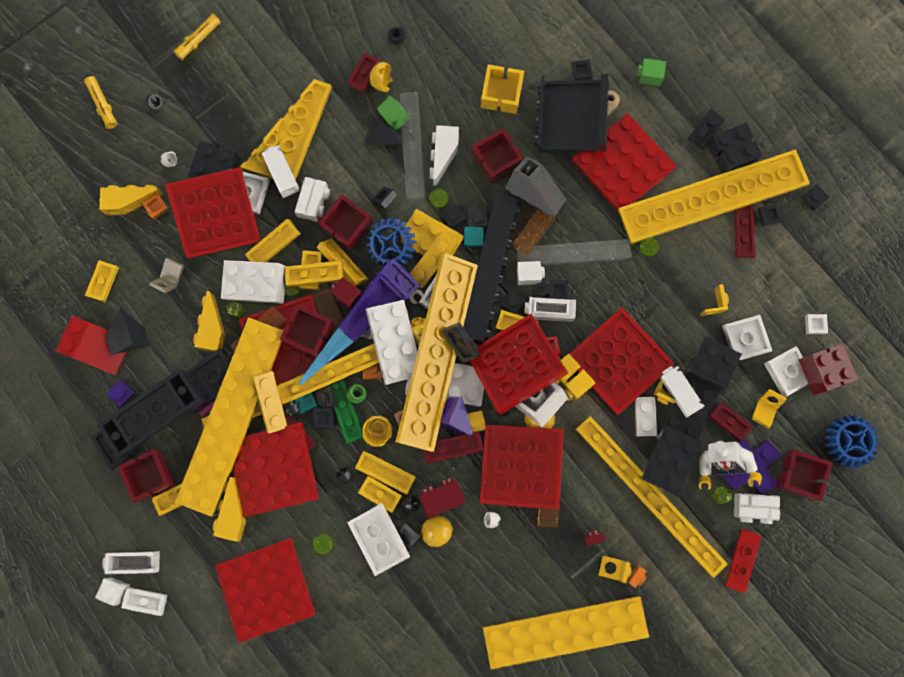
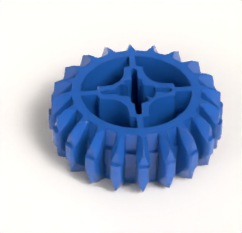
(401, 231)
(864, 431)

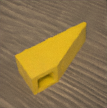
(122, 200)
(210, 330)
(230, 520)

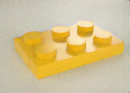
(427, 231)

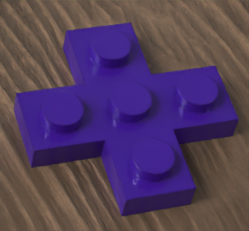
(763, 456)

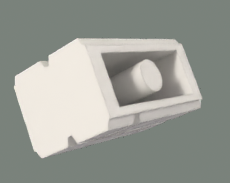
(312, 199)
(756, 507)

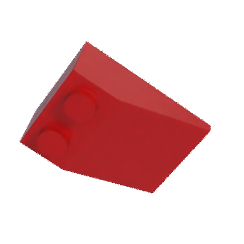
(89, 345)

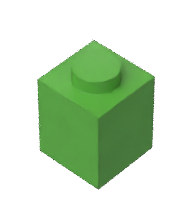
(651, 72)
(393, 112)

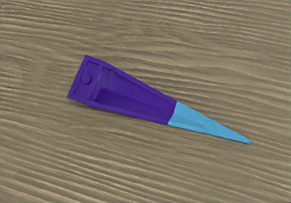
(388, 286)

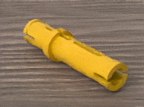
(196, 37)
(103, 108)

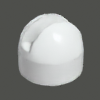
(169, 155)
(491, 519)

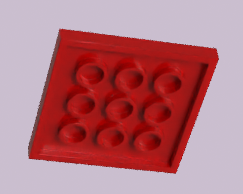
(628, 166)
(213, 212)
(621, 360)
(289, 361)
(517, 364)
(522, 466)
(274, 471)
(265, 590)

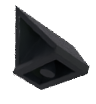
(382, 134)
(126, 334)

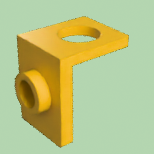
(722, 301)
(663, 397)
(766, 410)
(622, 571)

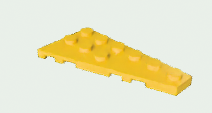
(293, 131)

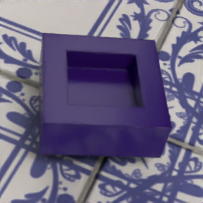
(120, 393)

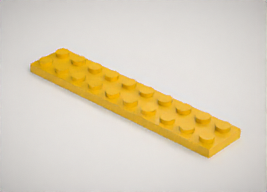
(713, 196)
(435, 354)
(229, 418)

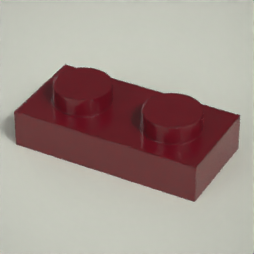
(361, 75)
(730, 422)

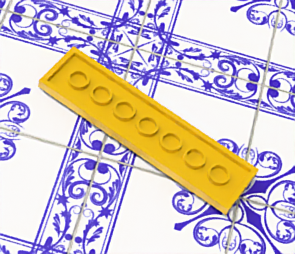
(565, 632)

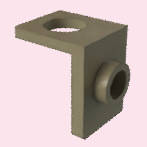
(169, 276)

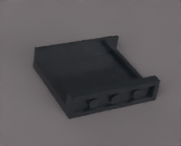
(572, 115)

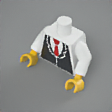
(727, 459)

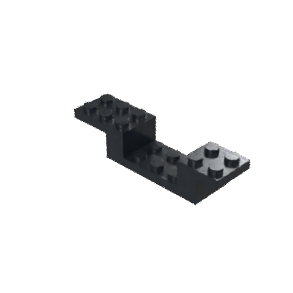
(179, 393)
(679, 436)

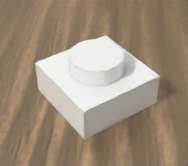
(816, 324)

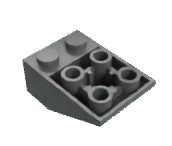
(536, 187)

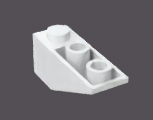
(445, 149)

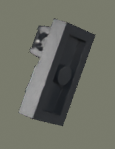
(706, 129)
(461, 342)

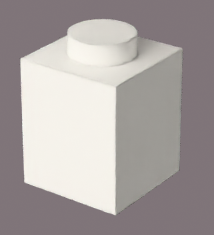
(529, 272)
(112, 591)

